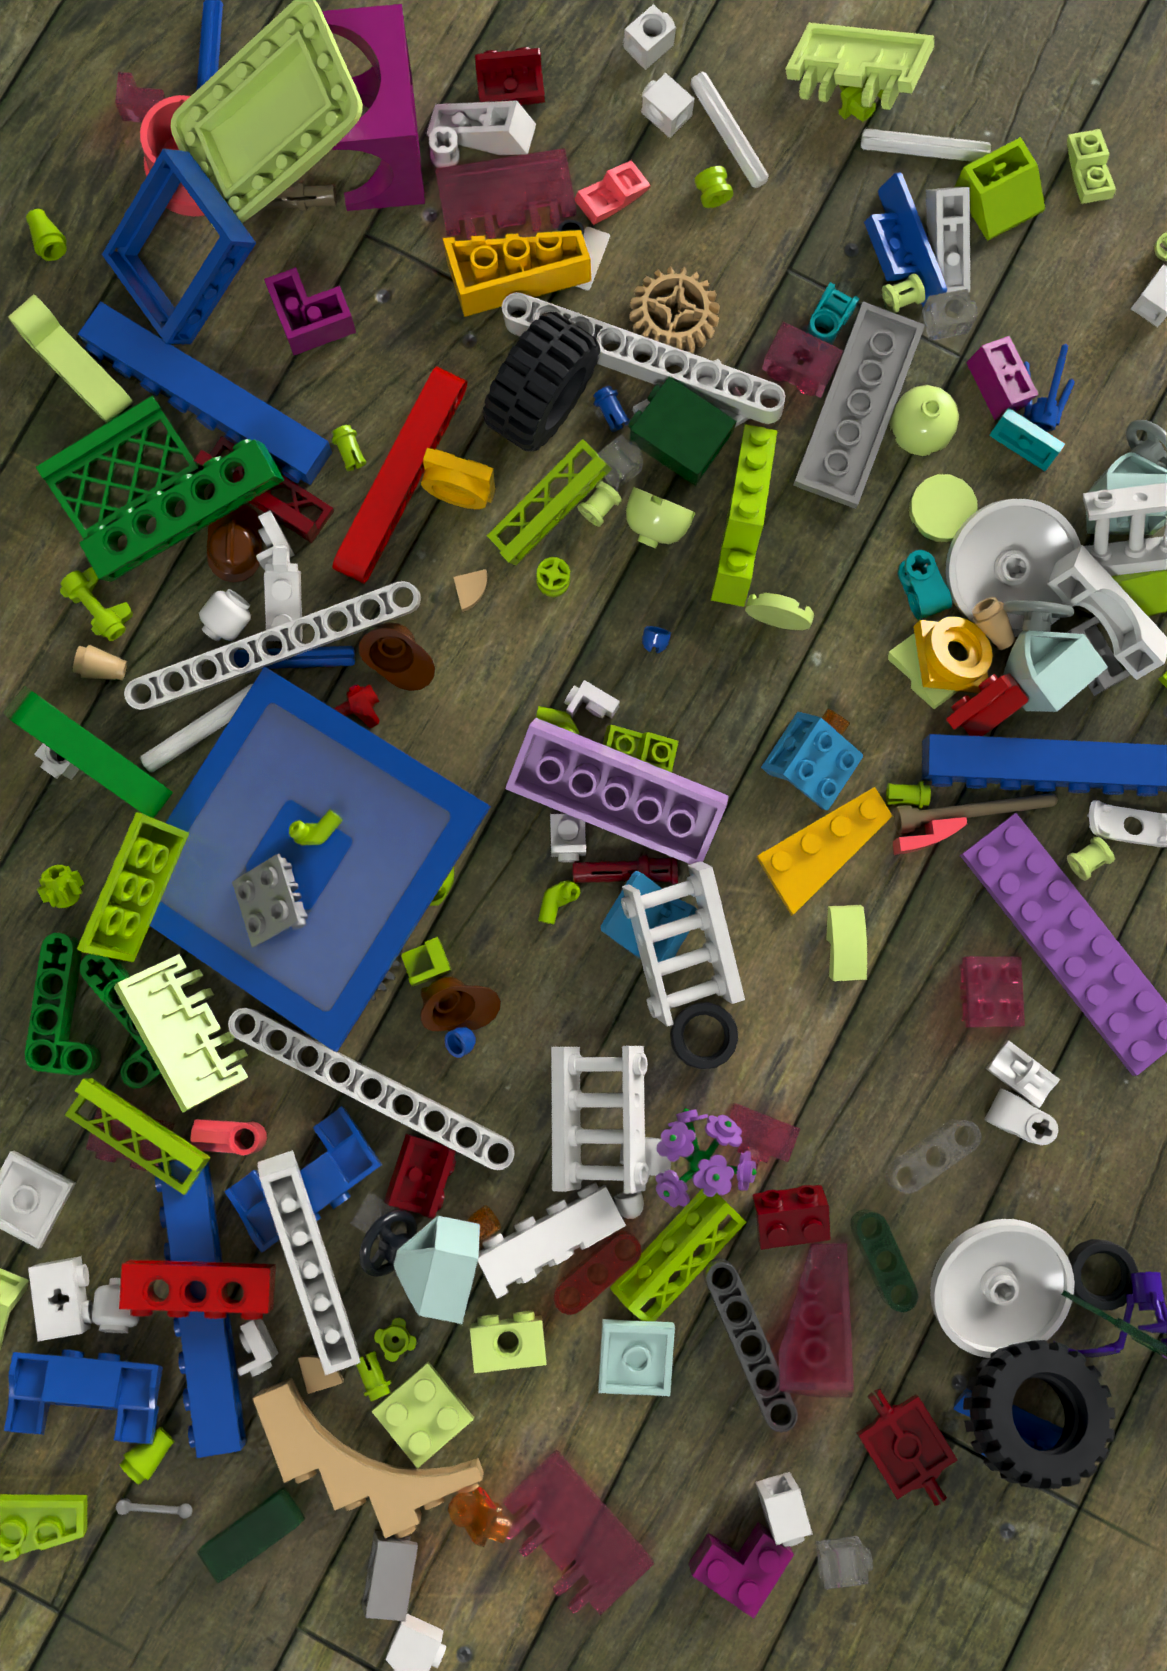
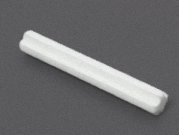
(729, 130)
(924, 145)
(193, 732)

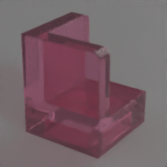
(133, 101)

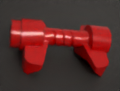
(361, 703)

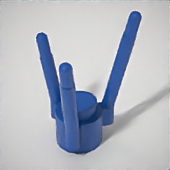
(1046, 411)

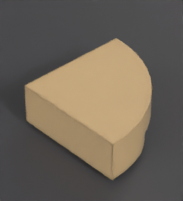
(470, 588)
(314, 1374)

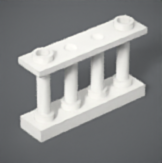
(1138, 553)
(716, 950)
(566, 1128)

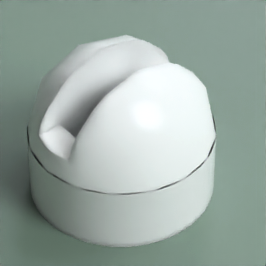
(629, 1204)

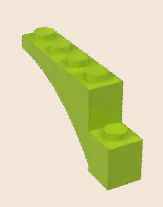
(745, 516)

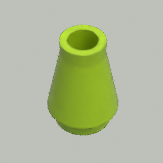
(46, 237)
(145, 1458)

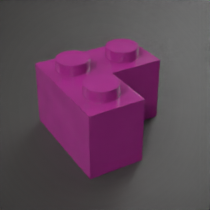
(312, 319)
(743, 1576)

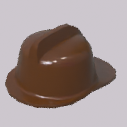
(234, 545)
(397, 656)
(453, 1005)

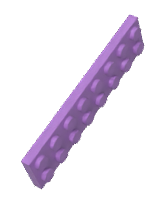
(1072, 942)

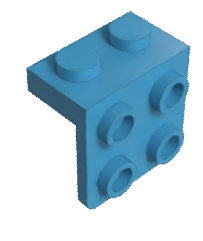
(620, 928)

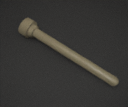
(909, 818)

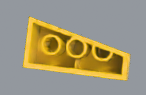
(494, 268)

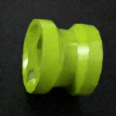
(713, 187)
(553, 569)

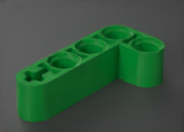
(107, 993)
(63, 1005)

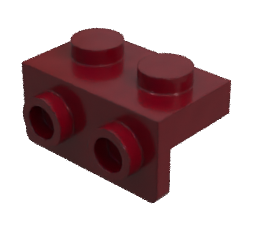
(510, 76)
(420, 1176)
(792, 1216)

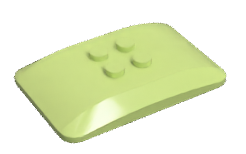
(270, 110)

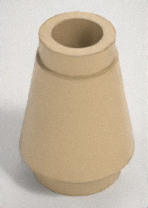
(994, 622)
(98, 664)

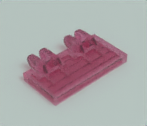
(505, 190)
(578, 1529)

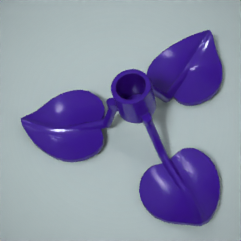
(1149, 1297)

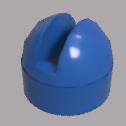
(655, 637)
(460, 1041)

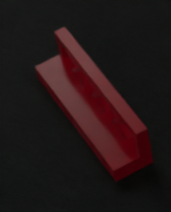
(267, 502)

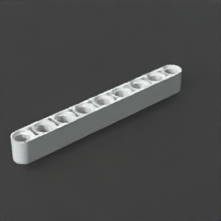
(662, 357)
(256, 646)
(353, 1087)

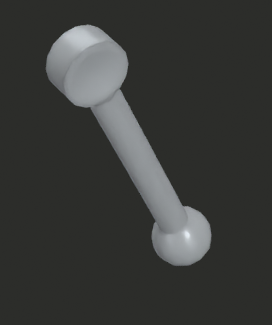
(125, 1505)

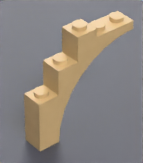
(395, 1492)

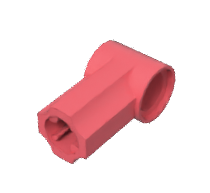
(225, 1136)

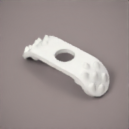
(1108, 823)

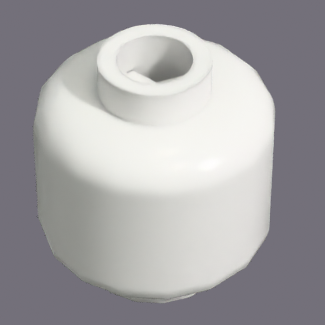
(225, 615)
(107, 1311)

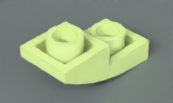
(1089, 168)
(906, 660)
(848, 942)

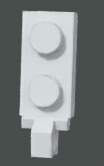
(282, 590)

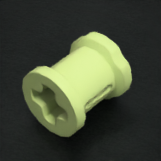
(913, 292)
(599, 503)
(1090, 858)

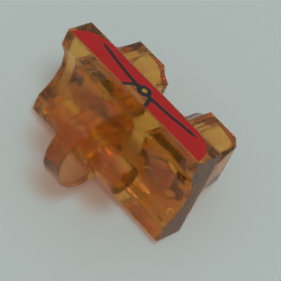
(479, 1516)

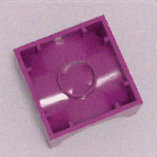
(391, 122)

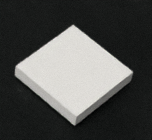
(30, 1198)

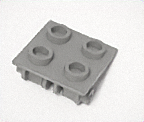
(268, 900)

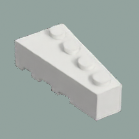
(550, 1238)

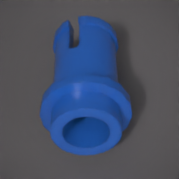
(611, 408)

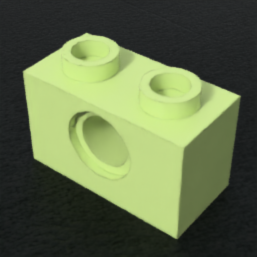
(491, 1356)

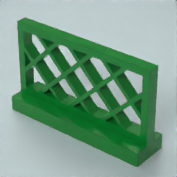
(109, 439)

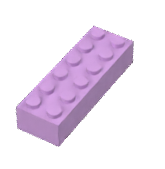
(617, 792)

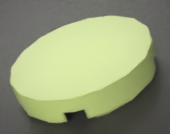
(941, 506)
(779, 611)

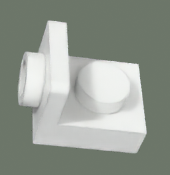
(271, 535)
(597, 701)
(567, 837)
(257, 1340)

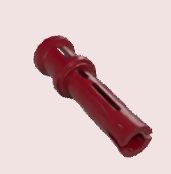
(583, 870)

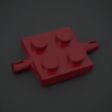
(907, 1446)

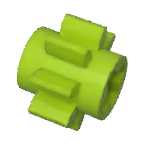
(60, 886)

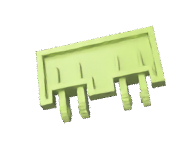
(852, 54)
(179, 1034)

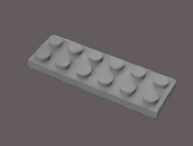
(859, 405)

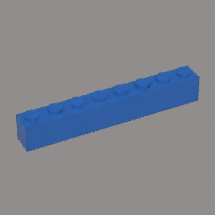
(203, 392)
(1044, 764)
(206, 1342)

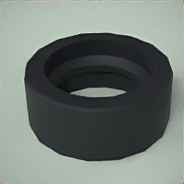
(720, 1015)
(1127, 1265)

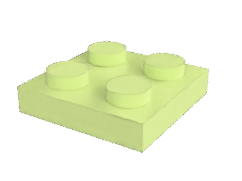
(422, 1414)

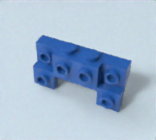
(325, 1179)
(83, 1382)

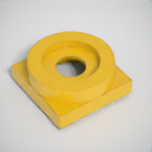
(457, 480)
(937, 665)

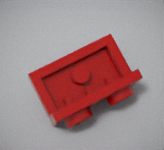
(990, 707)

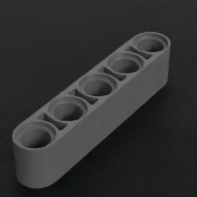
(754, 1361)

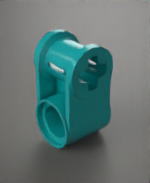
(831, 314)
(925, 589)

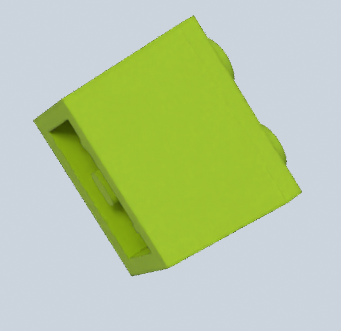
(1003, 188)

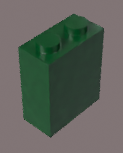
(681, 430)

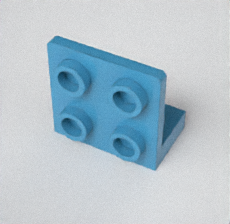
(813, 759)

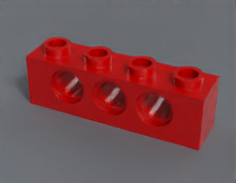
(140, 1275)

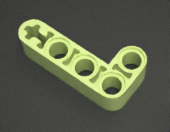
(69, 359)

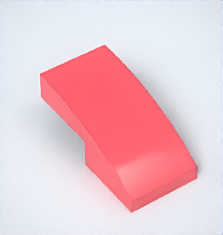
(613, 193)
(935, 832)

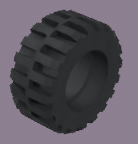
(540, 381)
(1084, 1408)

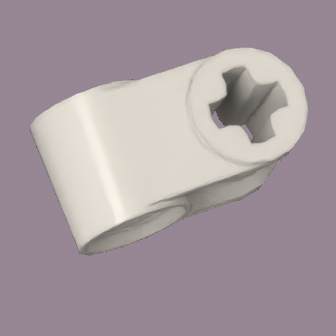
(1017, 1117)

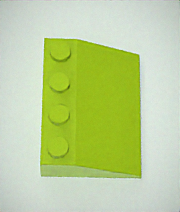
(133, 889)

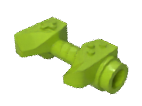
(107, 621)

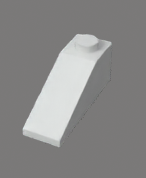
(487, 126)
(950, 234)

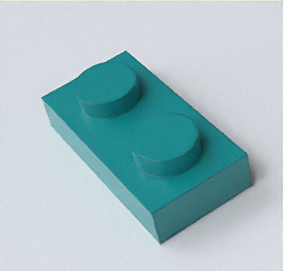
(1027, 439)

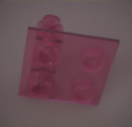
(992, 991)

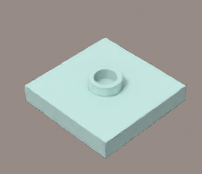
(636, 1357)

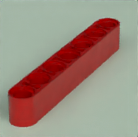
(399, 475)

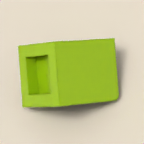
(426, 962)

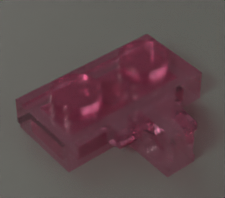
(763, 1135)

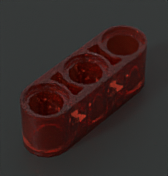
(591, 1289)

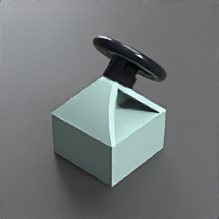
(431, 1264)

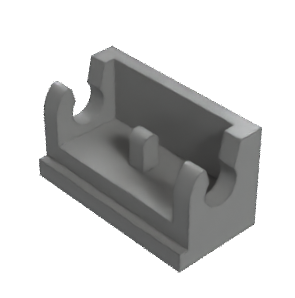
(1114, 672)
(389, 1577)

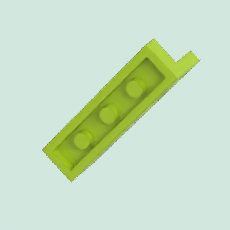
(554, 508)
(140, 1124)
(674, 1252)

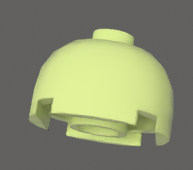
(924, 420)
(656, 518)

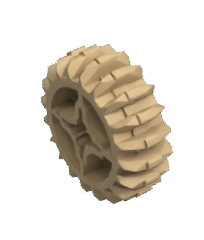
(647, 305)

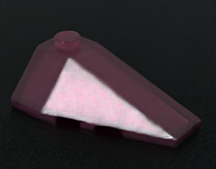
(817, 1339)

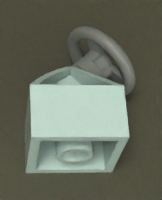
(1135, 469)
(1047, 663)

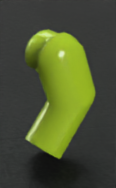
(557, 718)
(315, 832)
(556, 897)

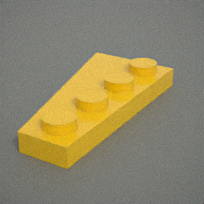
(818, 851)

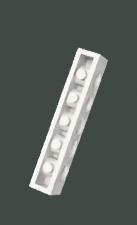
(308, 1262)

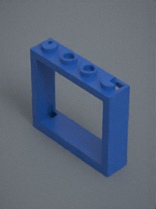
(227, 256)

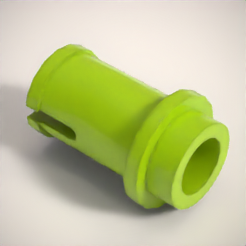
(349, 449)
(908, 794)
(373, 1379)

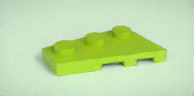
(39, 1522)

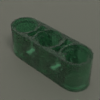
(896, 1272)
(251, 1535)

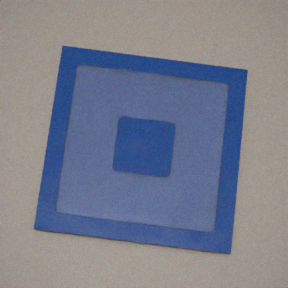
(361, 888)

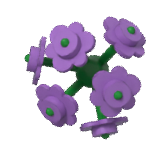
(705, 1170)

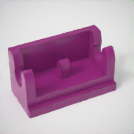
(1001, 377)

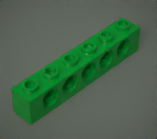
(102, 541)

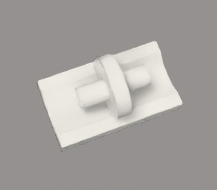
(1022, 1074)

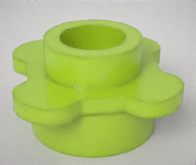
(391, 1349)

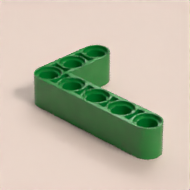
(87, 752)

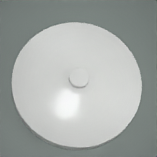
(1008, 555)
(1001, 1286)

